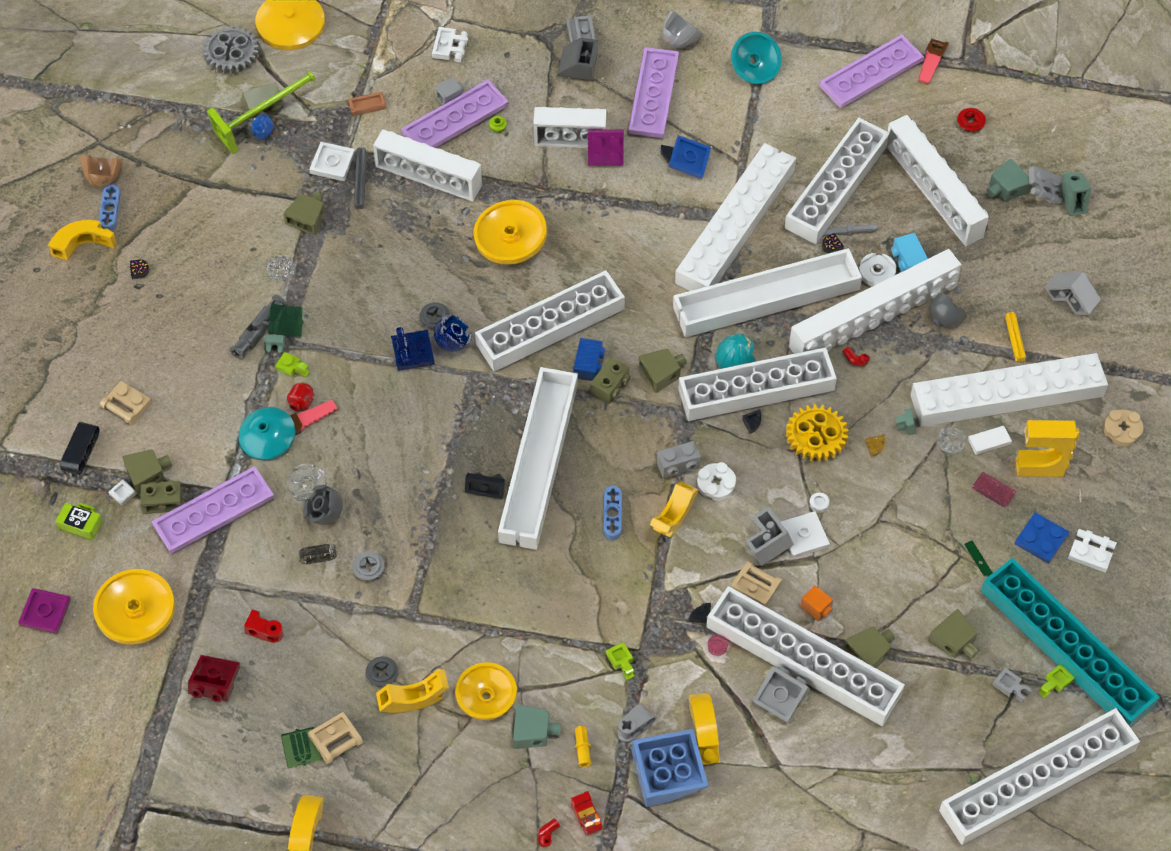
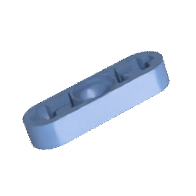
(106, 201)
(608, 506)

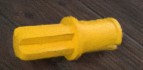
(582, 746)

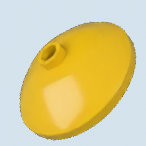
(484, 680)

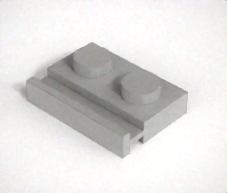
(580, 28)

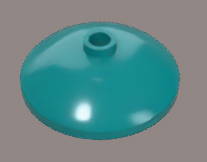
(763, 51)
(272, 440)

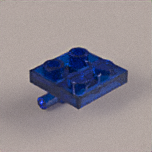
(412, 349)

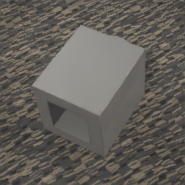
(448, 90)

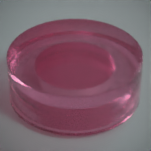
(717, 645)

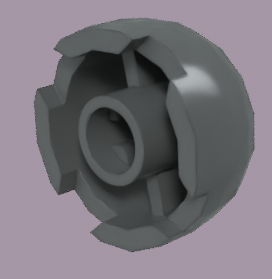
(945, 312)
(324, 505)

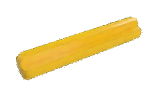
(1015, 337)

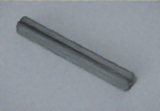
(360, 176)

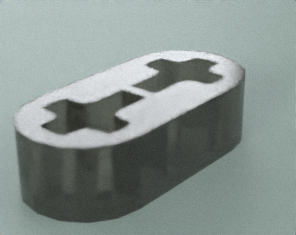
(317, 553)

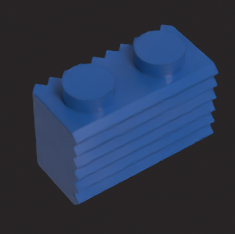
(588, 358)

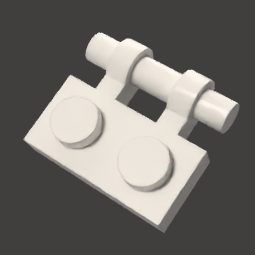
(444, 43)
(1089, 555)

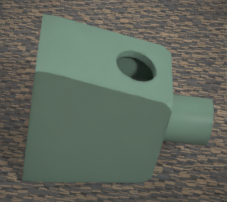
(1009, 182)
(1075, 193)
(532, 727)

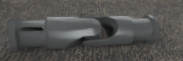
(259, 325)

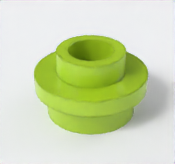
(500, 127)

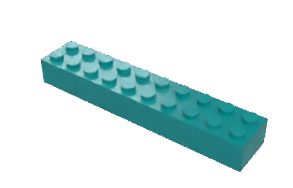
(1069, 642)

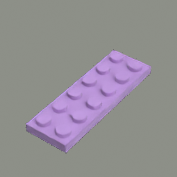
(871, 71)
(653, 92)
(457, 115)
(212, 510)

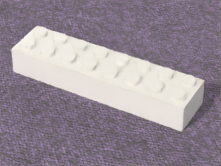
(937, 180)
(837, 181)
(550, 320)
(757, 384)

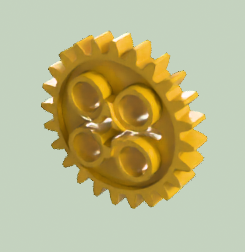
(817, 433)

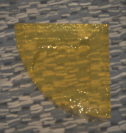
(875, 444)

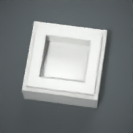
(122, 492)

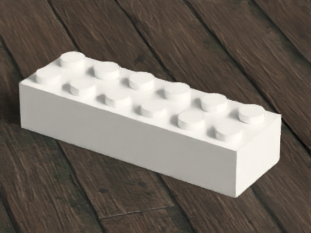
(427, 165)

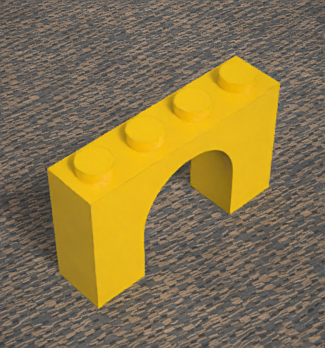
(1052, 462)

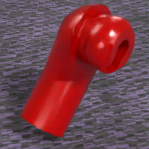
(861, 360)
(545, 832)

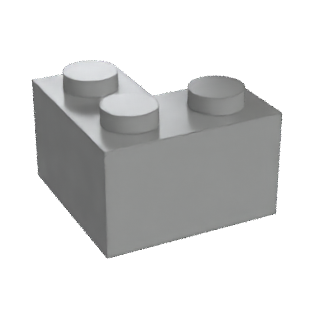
(1074, 289)
(771, 539)

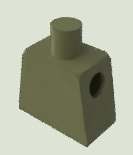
(306, 213)
(661, 368)
(145, 468)
(955, 636)
(870, 646)

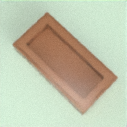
(367, 103)

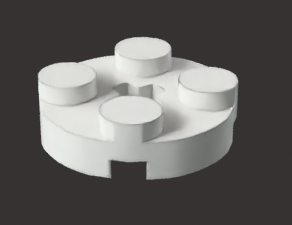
(872, 261)
(712, 490)

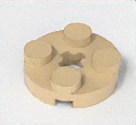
(1123, 417)

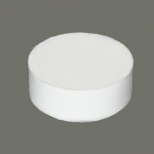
(819, 502)

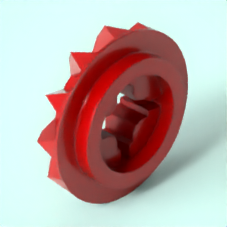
(966, 115)

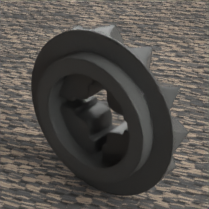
(430, 310)
(381, 663)

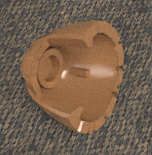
(100, 171)

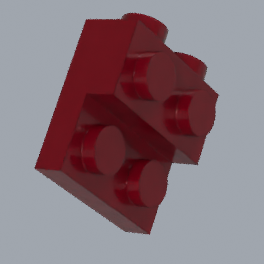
(213, 678)

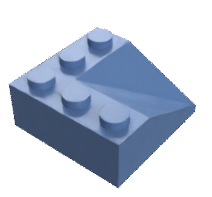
(668, 766)

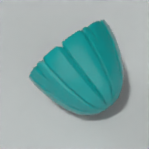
(734, 351)

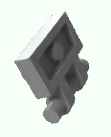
(1045, 181)

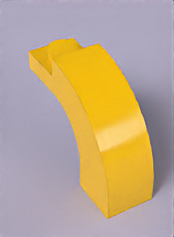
(78, 233)
(675, 510)
(414, 696)
(705, 727)
(305, 822)

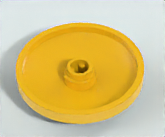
(290, 23)
(510, 232)
(134, 606)

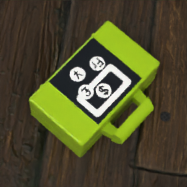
(79, 520)

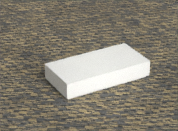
(989, 440)

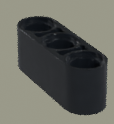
(79, 448)

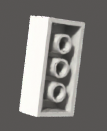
(566, 126)

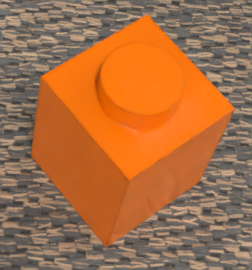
(817, 603)

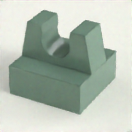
(278, 340)
(906, 422)

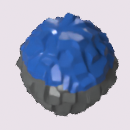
(259, 127)

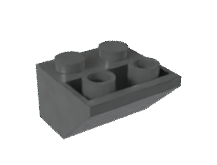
(579, 59)

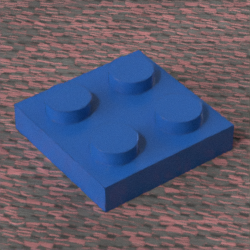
(689, 157)
(1042, 537)

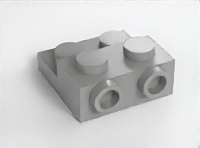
(781, 693)

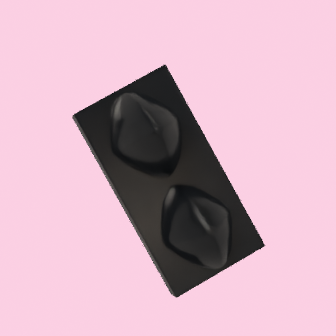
(485, 485)

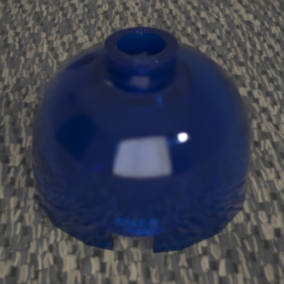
(452, 333)

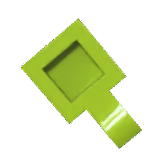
(291, 364)
(621, 658)
(1057, 679)

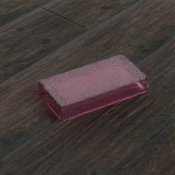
(994, 489)

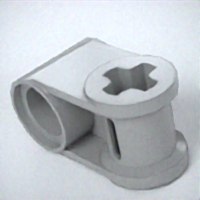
(634, 723)

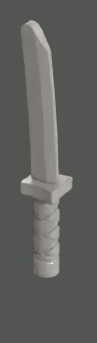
(851, 229)

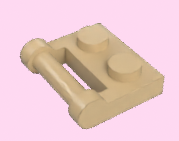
(128, 398)
(754, 588)
(330, 733)

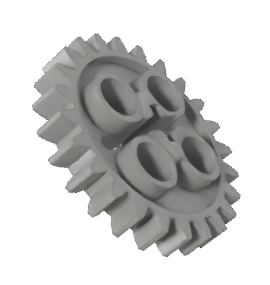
(241, 52)

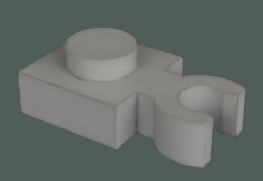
(1010, 683)

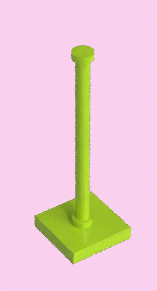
(223, 129)

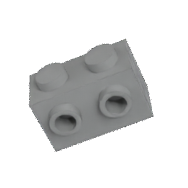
(678, 459)

